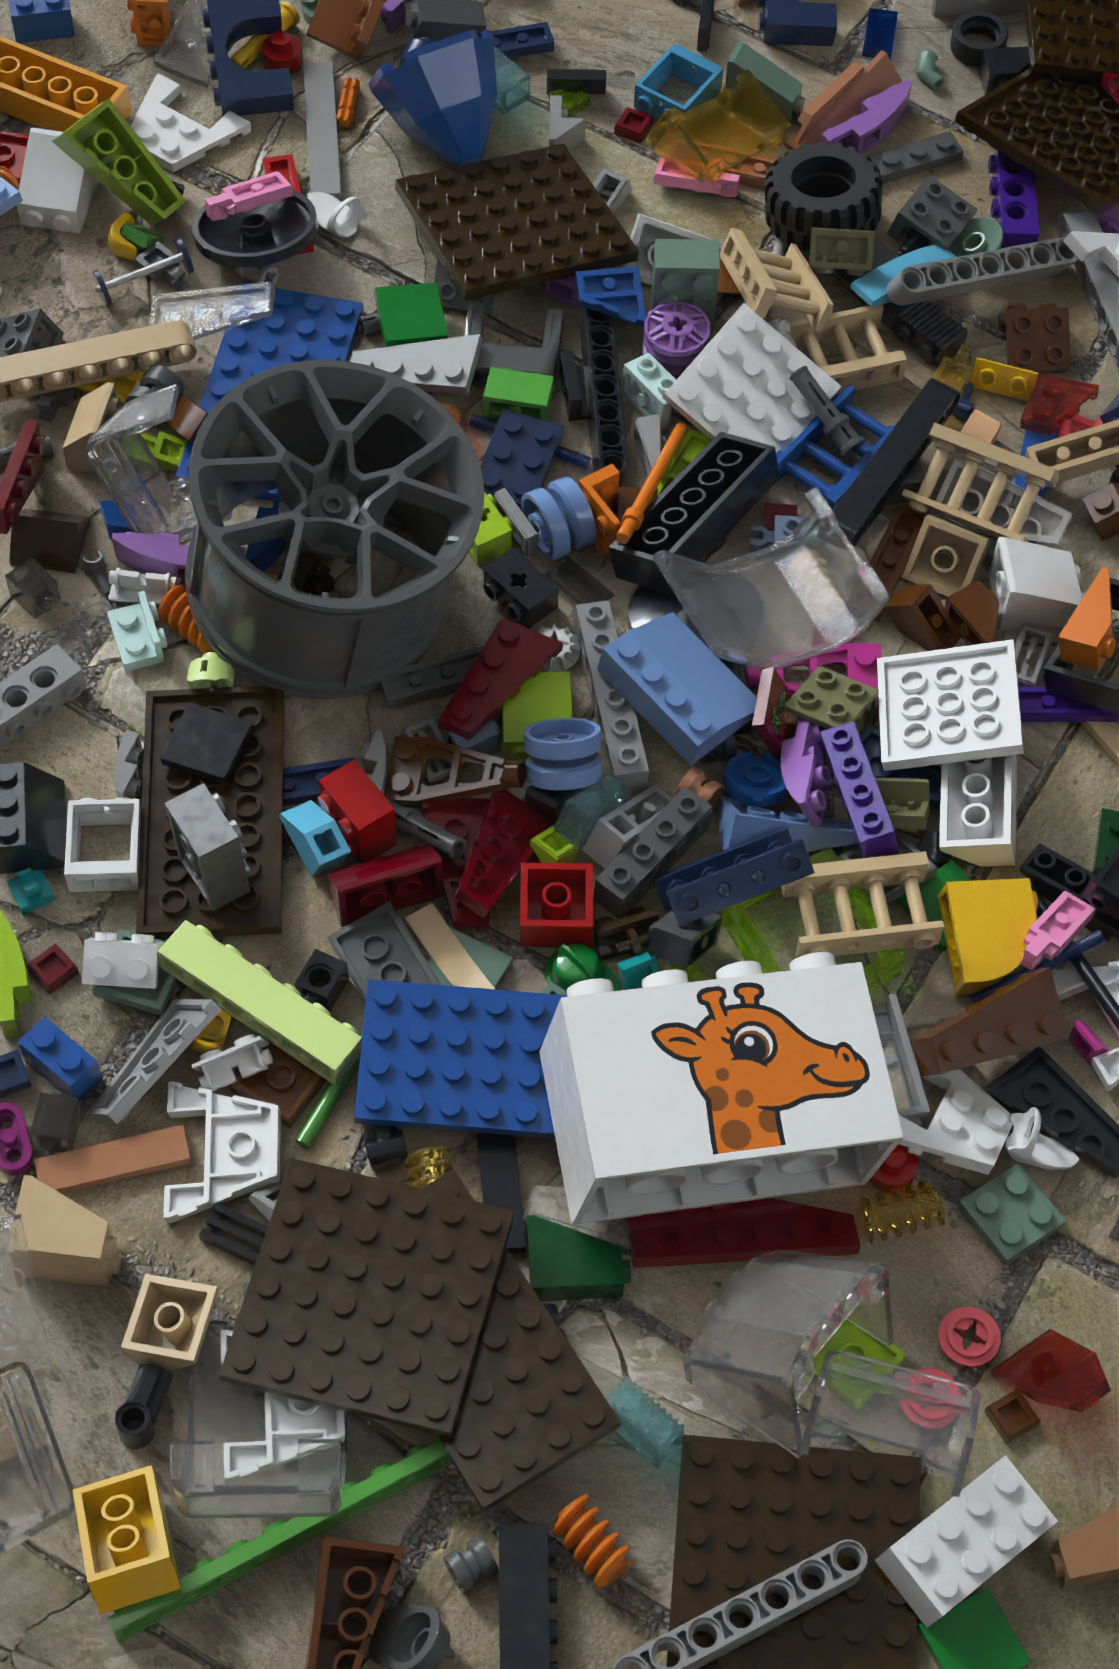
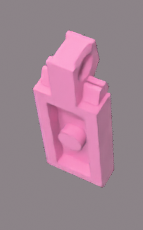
(672, 177)
(248, 195)
(1055, 929)

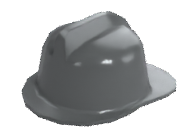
(410, 1638)

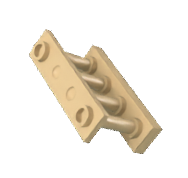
(775, 280)
(860, 373)
(977, 453)
(872, 875)

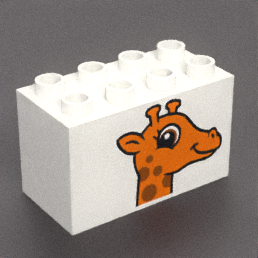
(717, 1088)

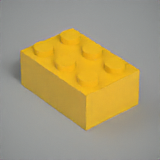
(126, 1540)

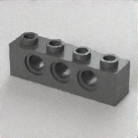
(652, 853)

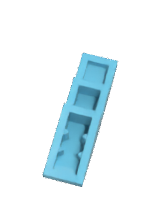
(873, 284)

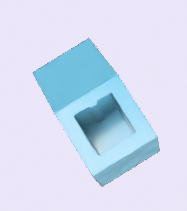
(315, 837)

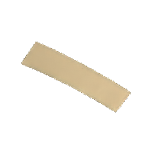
(446, 949)

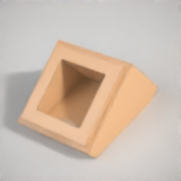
(982, 427)

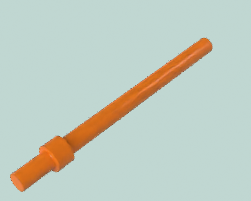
(634, 515)

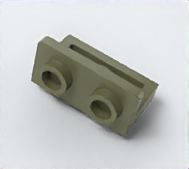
(906, 802)

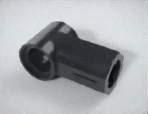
(384, 1146)
(143, 1404)

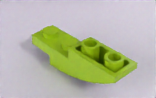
(14, 980)

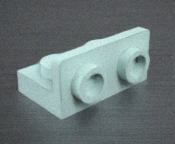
(644, 385)
(137, 635)

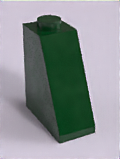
(572, 1263)

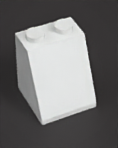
(53, 186)
(1033, 585)

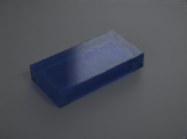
(879, 32)

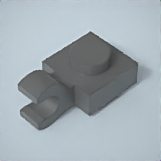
(172, 273)
(50, 401)

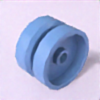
(560, 518)
(563, 753)

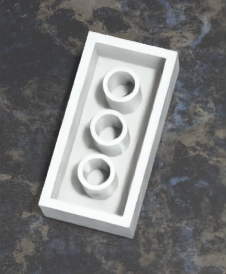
(966, 1541)

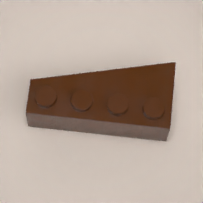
(1002, 1024)
(348, 1600)

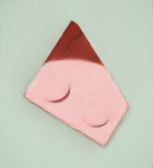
(1055, 401)

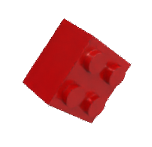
(359, 811)
(556, 904)

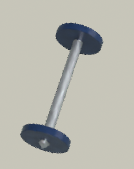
(183, 255)

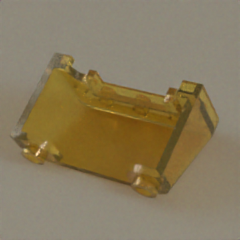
(720, 131)

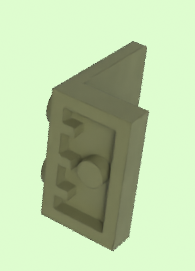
(841, 250)
(834, 700)

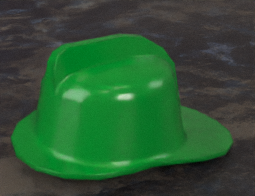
(575, 964)

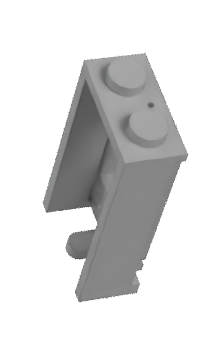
(901, 1063)

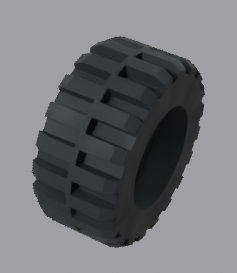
(822, 189)

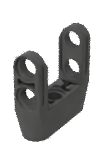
(516, 358)

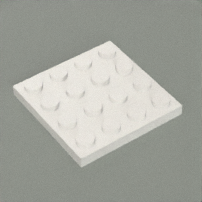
(745, 385)
(949, 705)

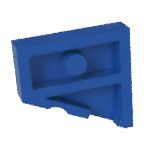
(613, 293)

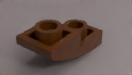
(187, 418)

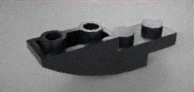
(1055, 874)

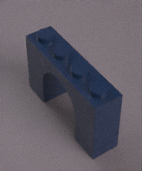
(797, 22)
(240, 89)

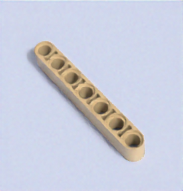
(95, 359)

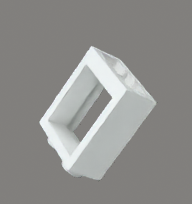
(102, 875)

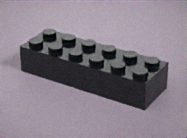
(697, 508)

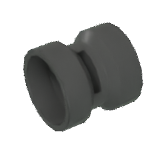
(466, 1566)

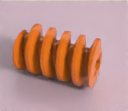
(177, 614)
(592, 1543)

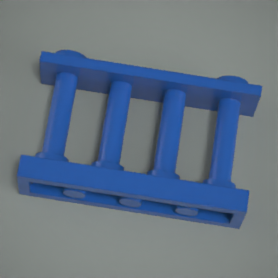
(806, 444)

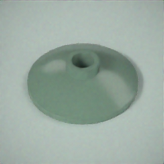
(978, 236)

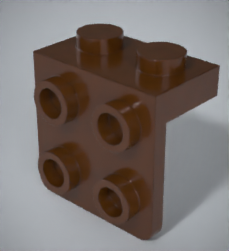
(1037, 337)

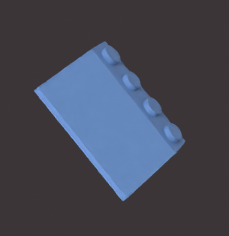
(677, 685)

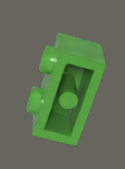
(517, 392)

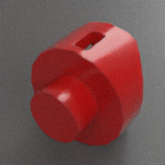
(282, 51)
(896, 1170)

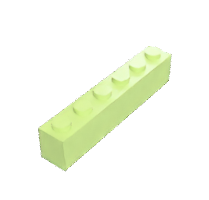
(260, 1001)

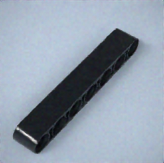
(603, 392)
(894, 459)

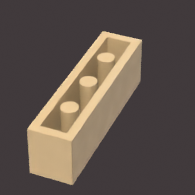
(1080, 451)

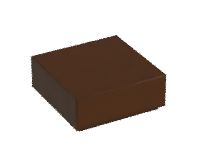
(1012, 1416)

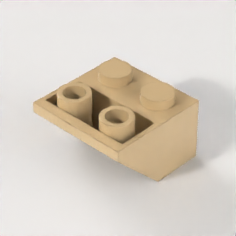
(90, 415)

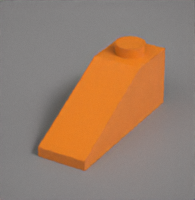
(1089, 631)

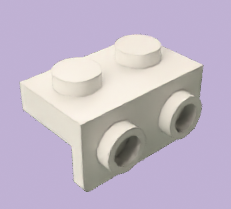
(121, 961)

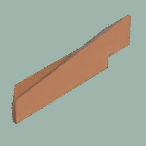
(843, 99)

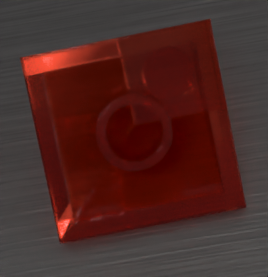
(1055, 1372)

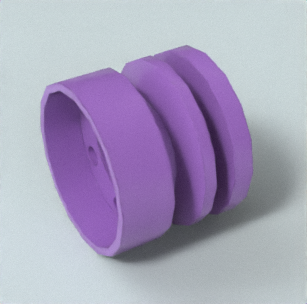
(675, 335)

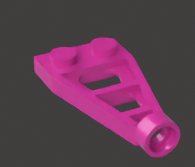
(858, 659)

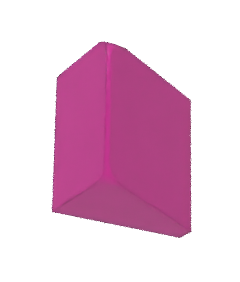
(1086, 1041)

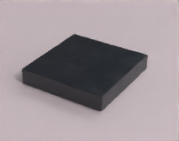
(206, 743)

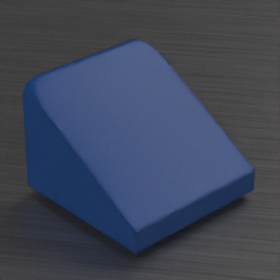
(112, 518)

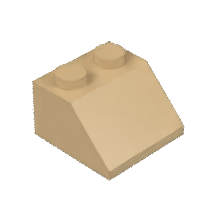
(946, 555)
(169, 1322)

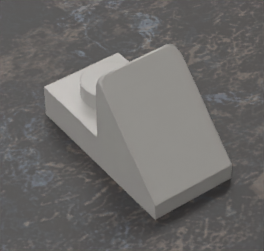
(564, 129)

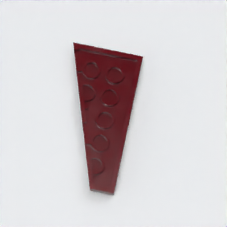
(738, 1233)

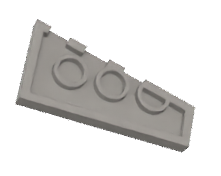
(431, 365)
(159, 1049)

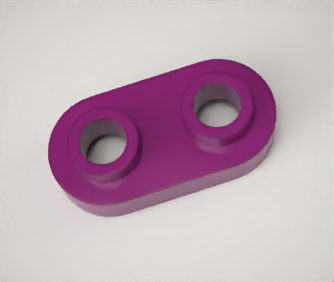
(14, 1141)

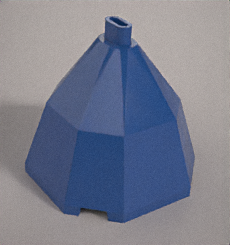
(443, 95)

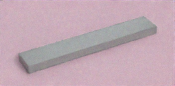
(322, 128)

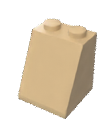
(65, 1237)

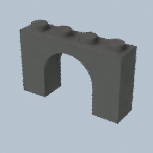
(443, 17)

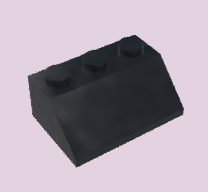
(31, 819)

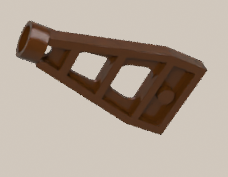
(410, 765)

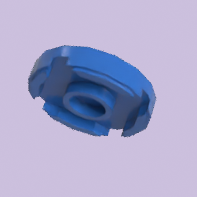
(755, 779)

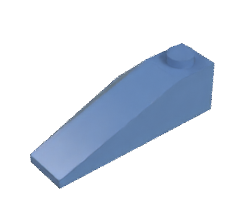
(744, 822)

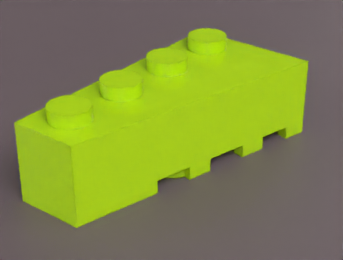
(121, 162)

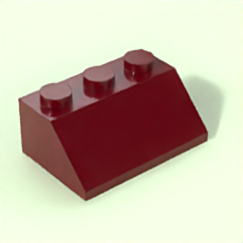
(400, 878)

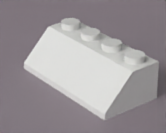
(979, 810)

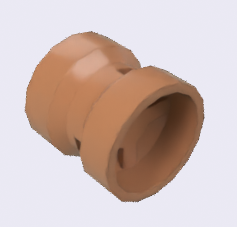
(698, 783)

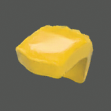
(119, 244)
(214, 1034)

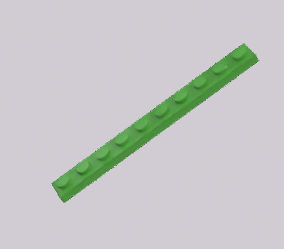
(279, 1539)

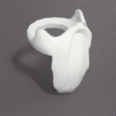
(336, 215)
(1034, 1148)

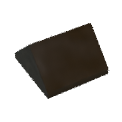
(48, 538)

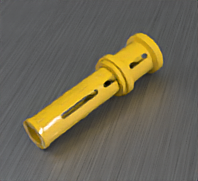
(253, 46)

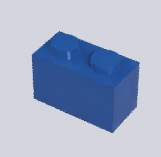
(41, 19)
(60, 1059)

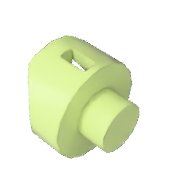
(210, 672)

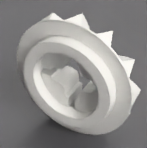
(570, 651)

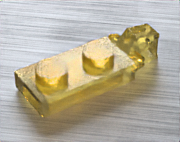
(956, 371)

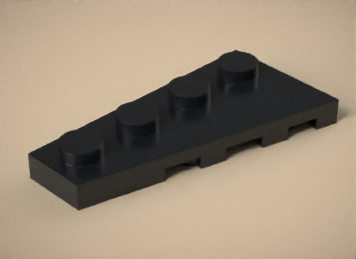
(1064, 1107)

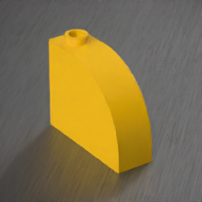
(985, 929)

